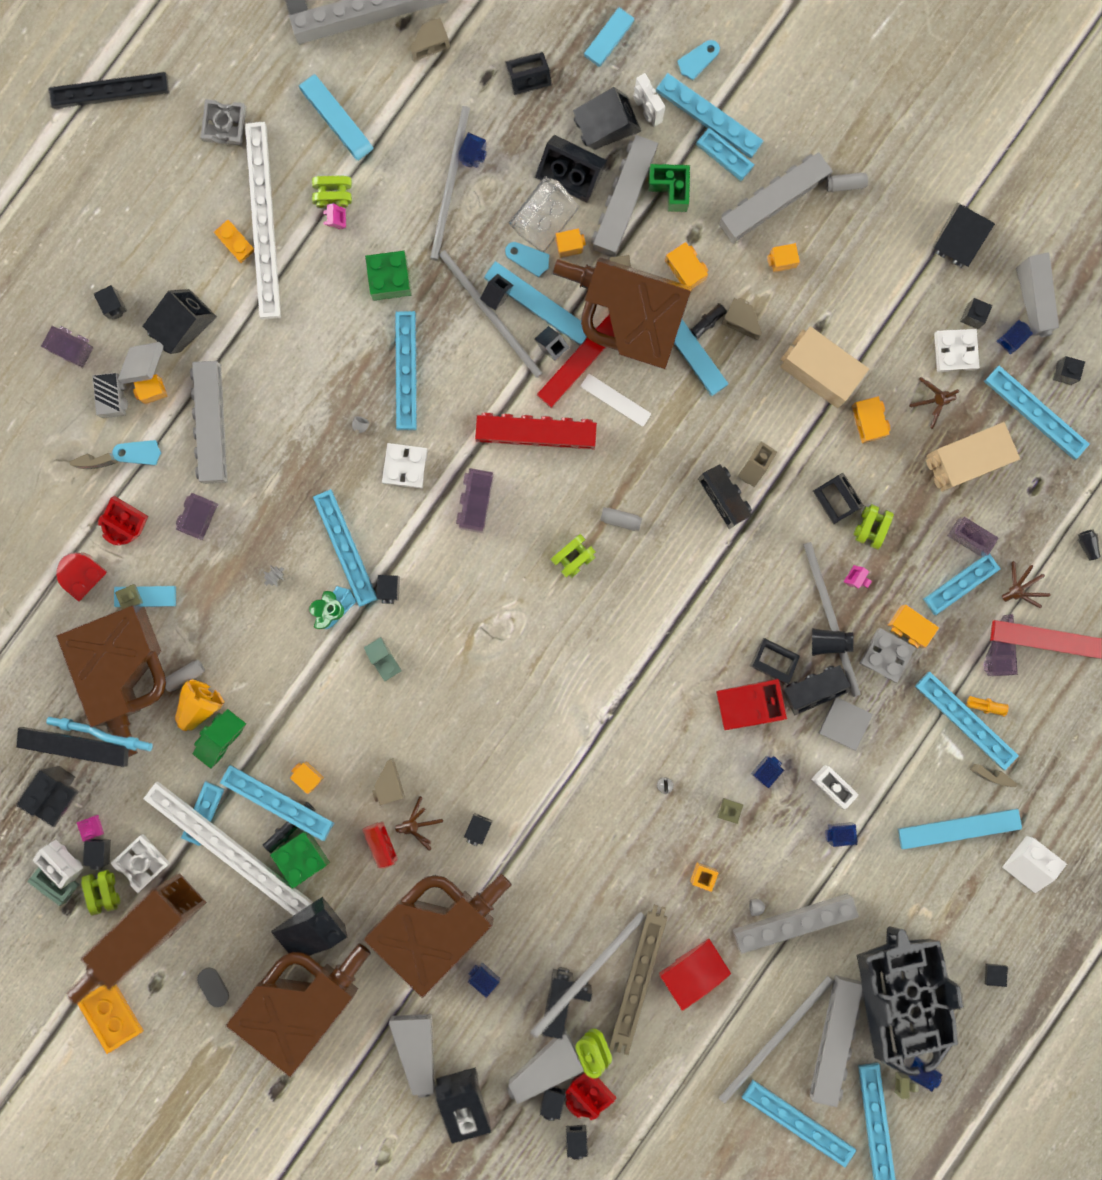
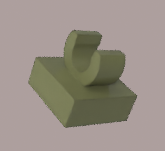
(129, 596)
(730, 810)
(904, 1085)

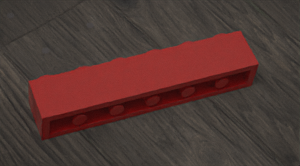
(536, 432)

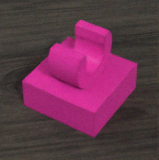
(335, 216)
(857, 577)
(90, 828)

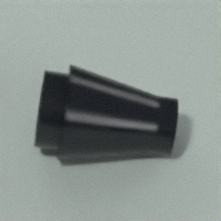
(1090, 544)

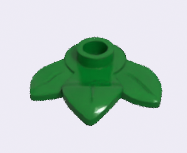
(326, 610)

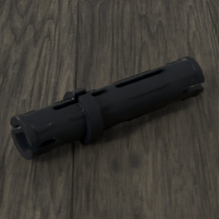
(282, 834)

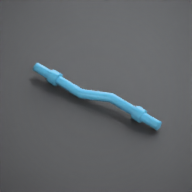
(130, 742)

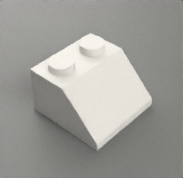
(1034, 864)

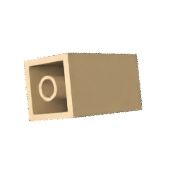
(823, 367)
(972, 457)

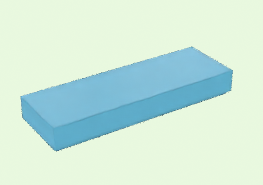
(609, 37)
(725, 154)
(153, 596)
(206, 805)

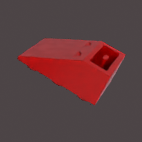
(751, 704)

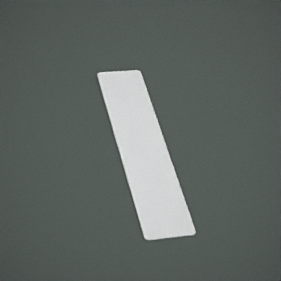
(615, 400)

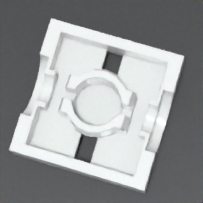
(651, 103)
(956, 354)
(410, 467)
(136, 866)

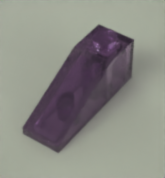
(1001, 657)

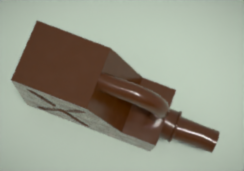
(641, 308)
(108, 661)
(137, 935)
(429, 939)
(291, 1016)

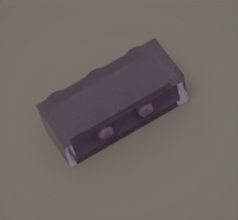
(475, 500)

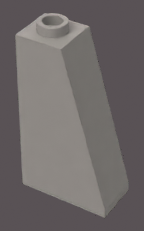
(1038, 294)
(415, 1047)
(549, 1067)

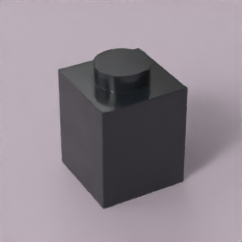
(496, 292)
(110, 302)
(976, 313)
(551, 343)
(1069, 370)
(388, 588)
(477, 829)
(96, 853)
(552, 1103)
(576, 1141)

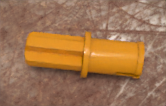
(987, 706)

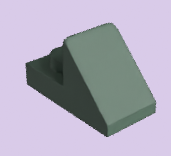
(382, 659)

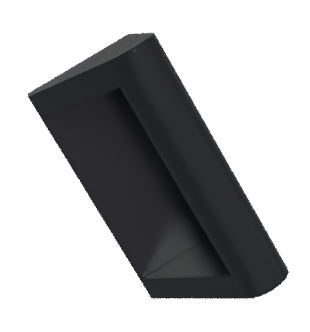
(529, 79)
(846, 491)
(770, 671)

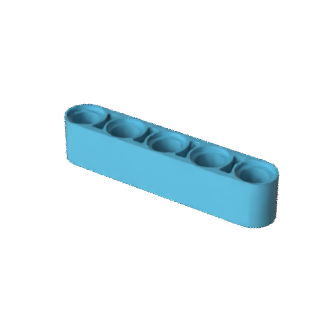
(336, 117)

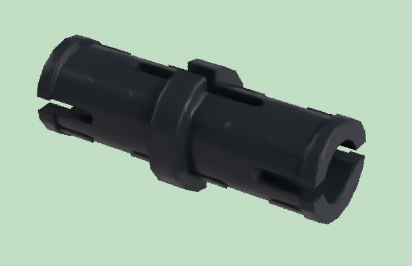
(708, 320)

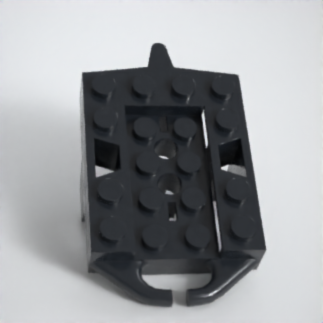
(930, 996)

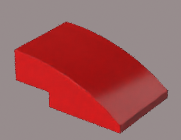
(380, 845)
(695, 974)

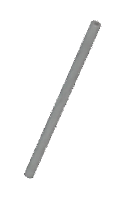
(450, 183)
(491, 315)
(830, 615)
(535, 1032)
(776, 1039)

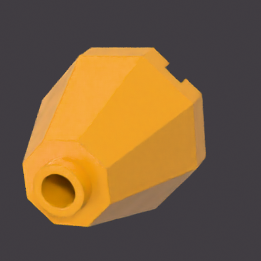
(196, 705)

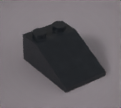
(311, 929)

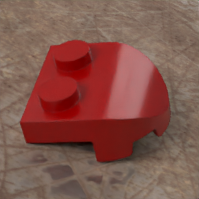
(121, 522)
(79, 574)
(588, 1097)

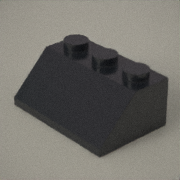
(572, 167)
(725, 495)

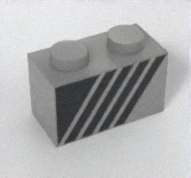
(109, 395)

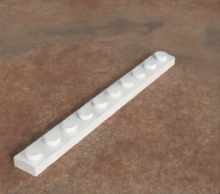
(262, 220)
(226, 849)

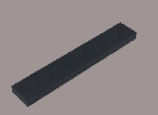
(109, 90)
(72, 746)

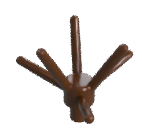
(941, 398)
(1017, 590)
(411, 826)

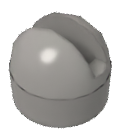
(360, 424)
(660, 785)
(756, 907)

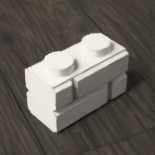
(834, 787)
(58, 864)

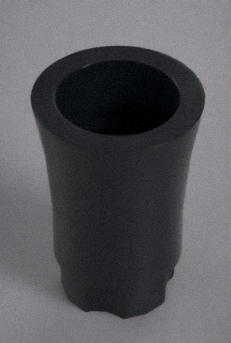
(831, 642)

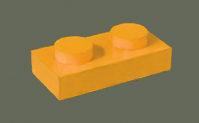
(234, 241)

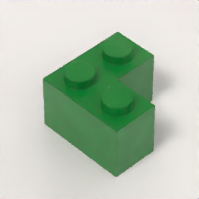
(675, 181)
(217, 738)

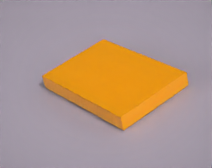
(110, 1017)

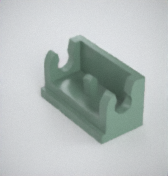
(50, 889)

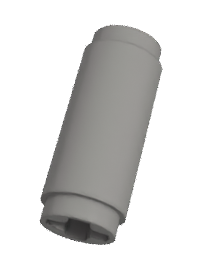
(846, 182)
(621, 519)
(183, 675)

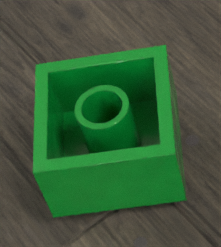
(388, 275)
(300, 859)

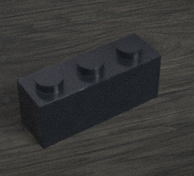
(816, 689)

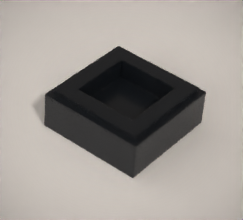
(996, 975)

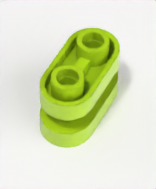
(340, 197)
(870, 515)
(572, 568)
(106, 883)
(593, 1053)

